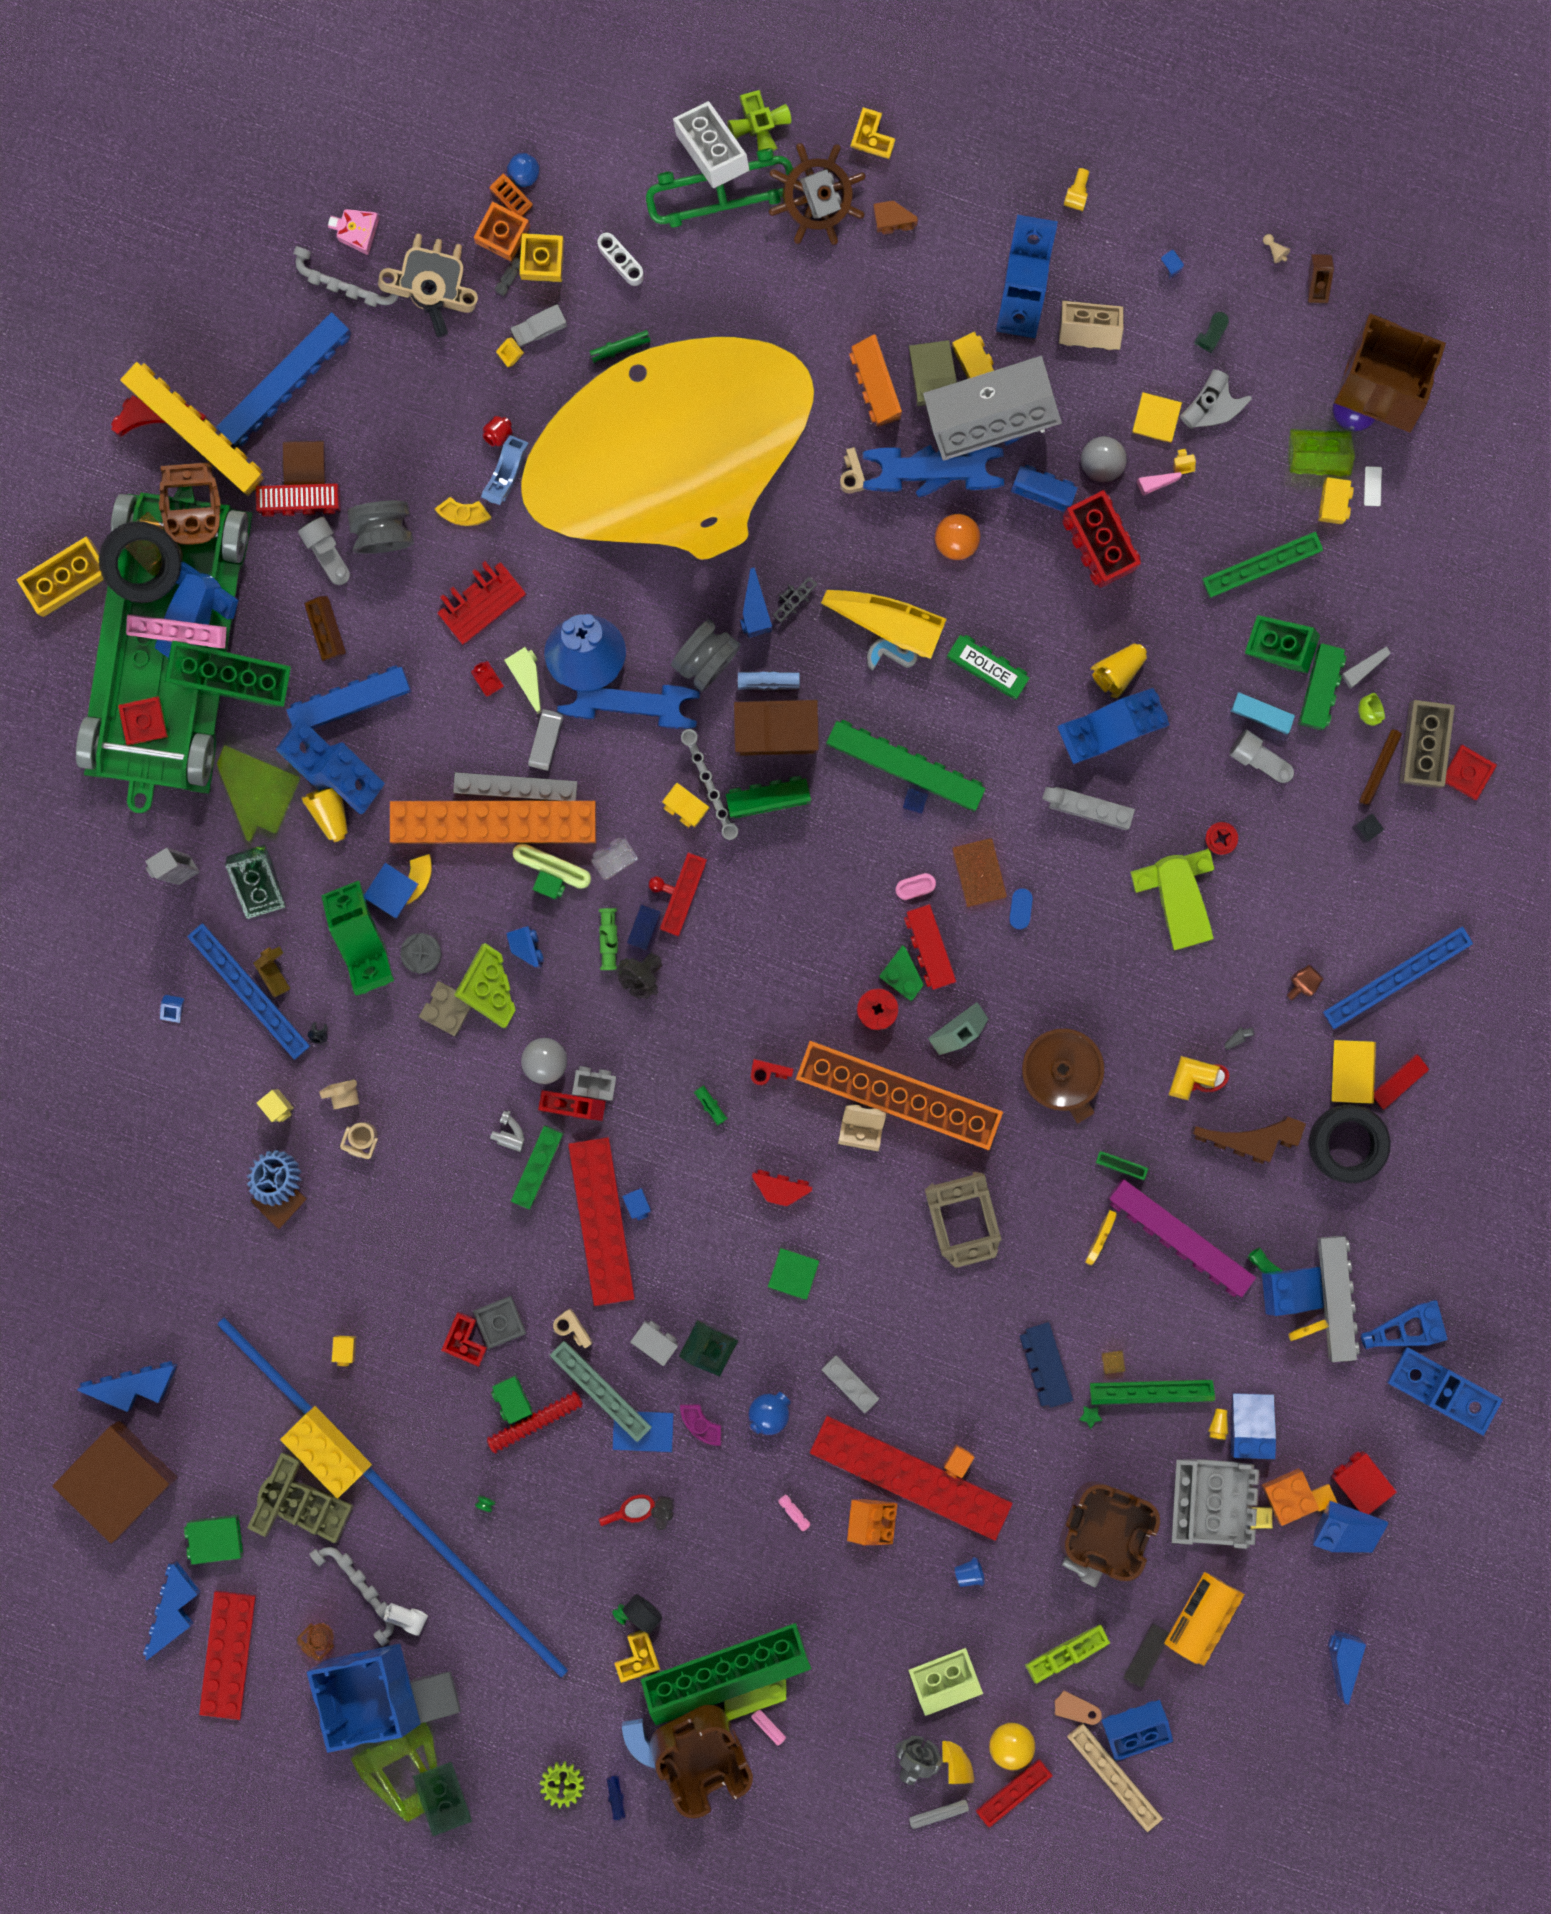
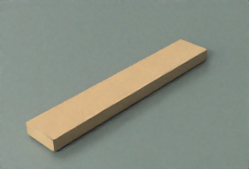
(1115, 1777)

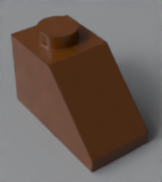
(1320, 278)

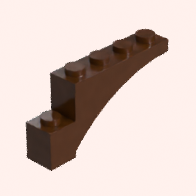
(1258, 1142)

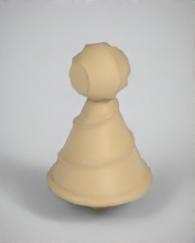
(1279, 252)

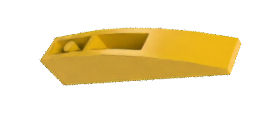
(890, 619)

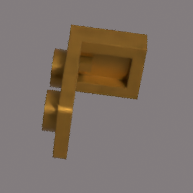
(270, 972)

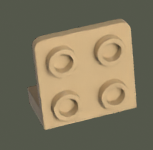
(862, 1127)

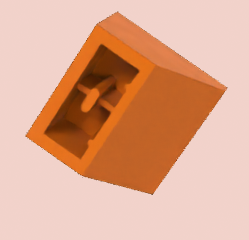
(872, 1522)

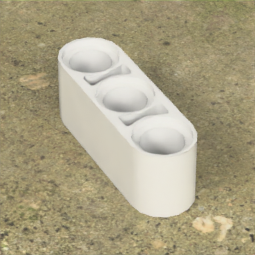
(617, 250)

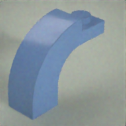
(506, 470)
(637, 1742)

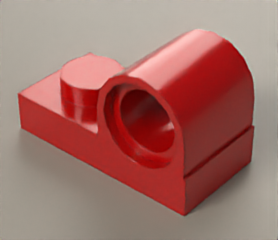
(781, 1071)

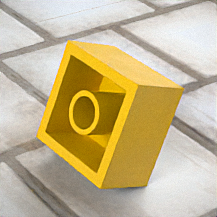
(542, 257)

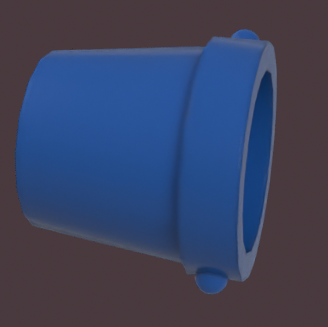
(970, 1573)

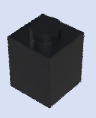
(1368, 828)

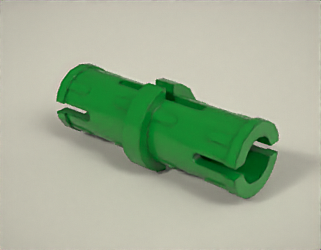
(710, 1105)

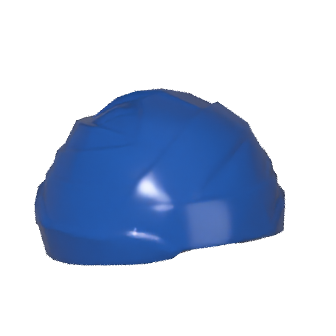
(523, 170)

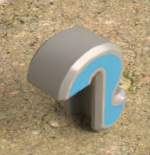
(881, 646)

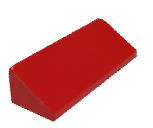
(1400, 1081)

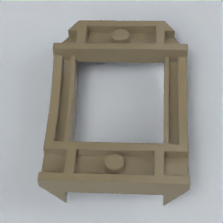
(958, 1191)

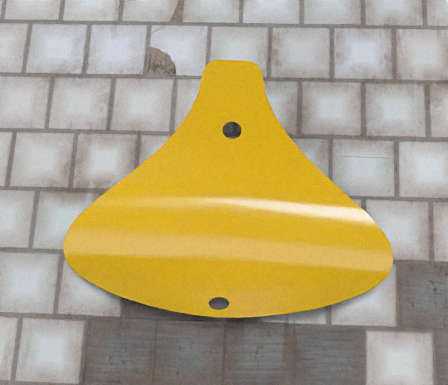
(671, 448)

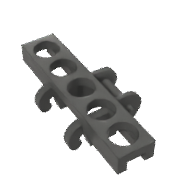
(798, 593)

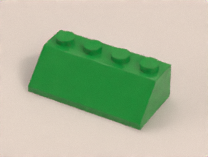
(768, 798)

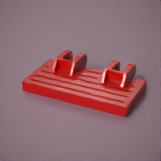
(482, 604)

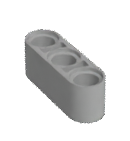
(545, 739)

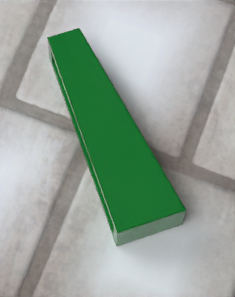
(1122, 1165)

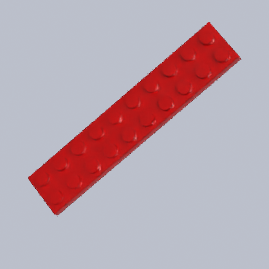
(910, 1477)

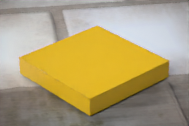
(1156, 417)

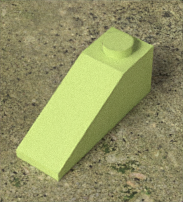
(526, 673)

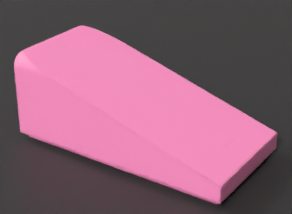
(1153, 483)

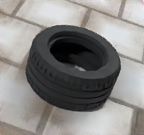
(168, 572)
(1379, 1146)

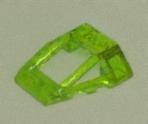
(388, 1752)

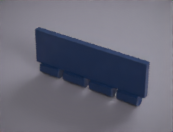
(1048, 1361)

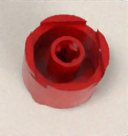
(873, 998)

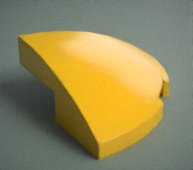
(959, 1764)

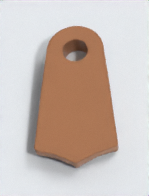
(1076, 1709)

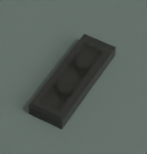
(1146, 1655)

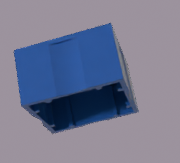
(363, 1698)

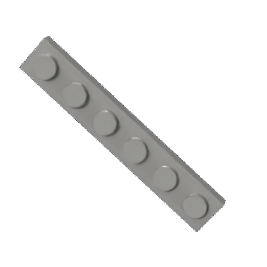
(515, 787)

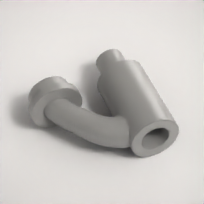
(506, 1139)

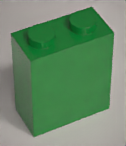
(214, 1539)

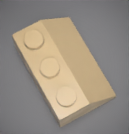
(1091, 325)

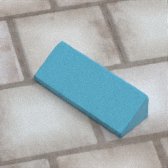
(1262, 713)

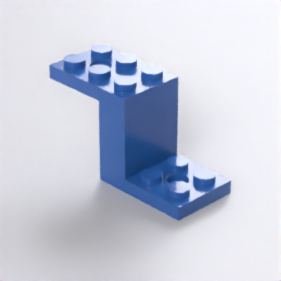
(1026, 276)
(1113, 725)

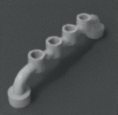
(335, 284)
(689, 739)
(357, 1578)

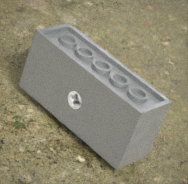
(992, 408)

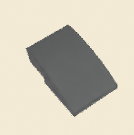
(435, 1696)

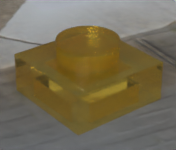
(1113, 1362)

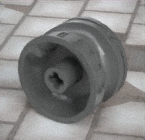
(380, 527)
(705, 655)

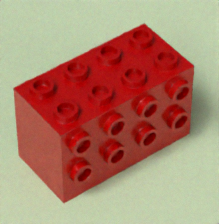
(1101, 539)

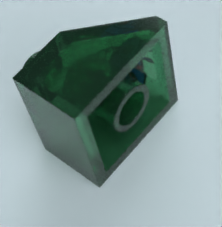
(708, 1348)

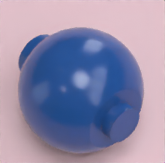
(769, 1413)

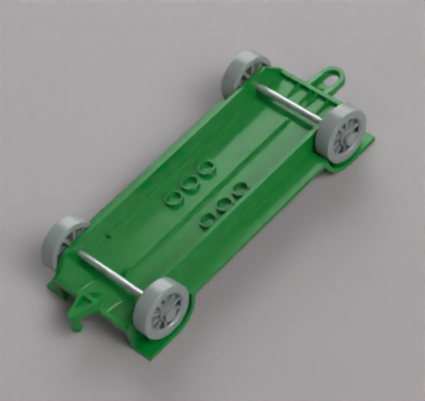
(134, 670)

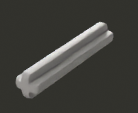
(938, 1814)

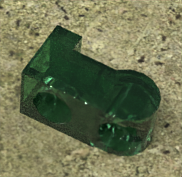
(1216, 328)

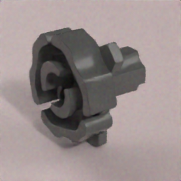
(917, 1761)

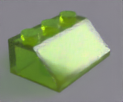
(1321, 452)

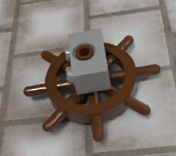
(819, 193)

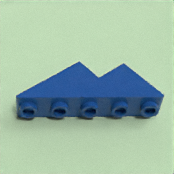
(123, 1391)
(170, 1615)

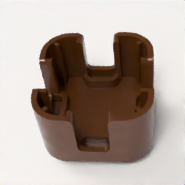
(1109, 1530)
(698, 1757)

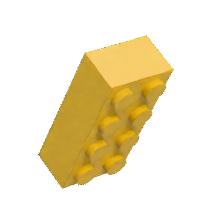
(62, 577)
(325, 1452)

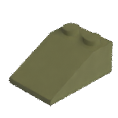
(931, 368)

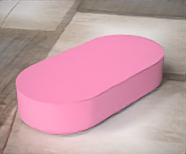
(915, 886)

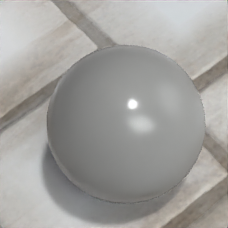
(1103, 459)
(544, 1060)

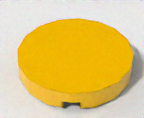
(1308, 1330)

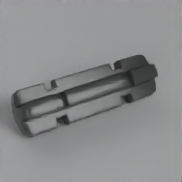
(508, 276)

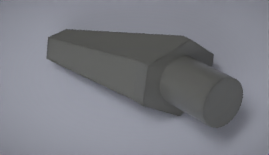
(1239, 1037)

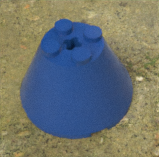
(585, 652)

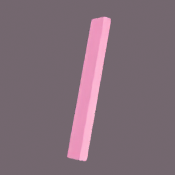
(176, 631)

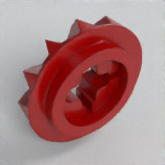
(1231, 840)

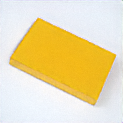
(1353, 1071)

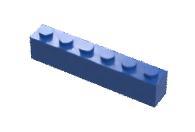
(351, 699)

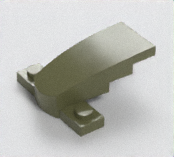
(298, 1504)

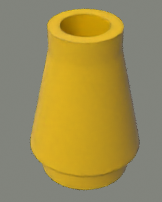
(1219, 1425)

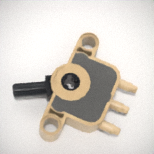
(436, 273)

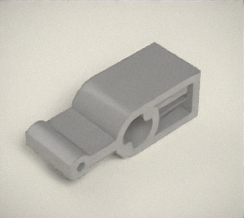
(539, 326)

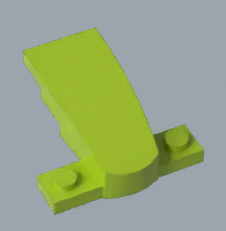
(1179, 895)

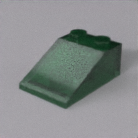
(255, 881)
(442, 1799)

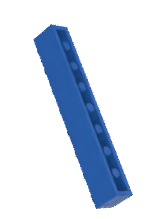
(284, 380)

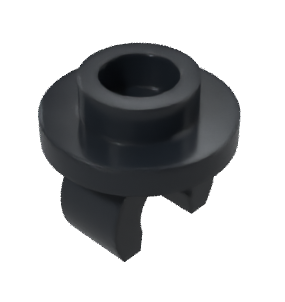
(318, 1036)

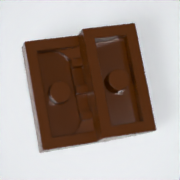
(304, 462)
(280, 1213)

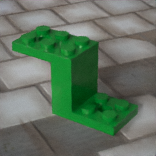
(357, 938)

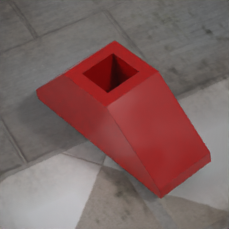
(780, 1189)

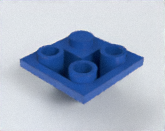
(523, 945)

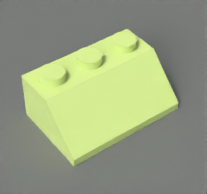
(945, 1681)

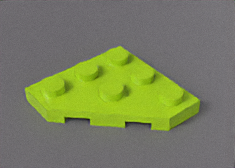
(487, 987)

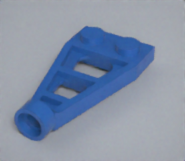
(1430, 1321)

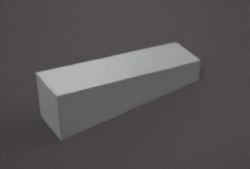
(1356, 673)

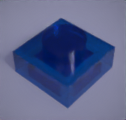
(915, 801)

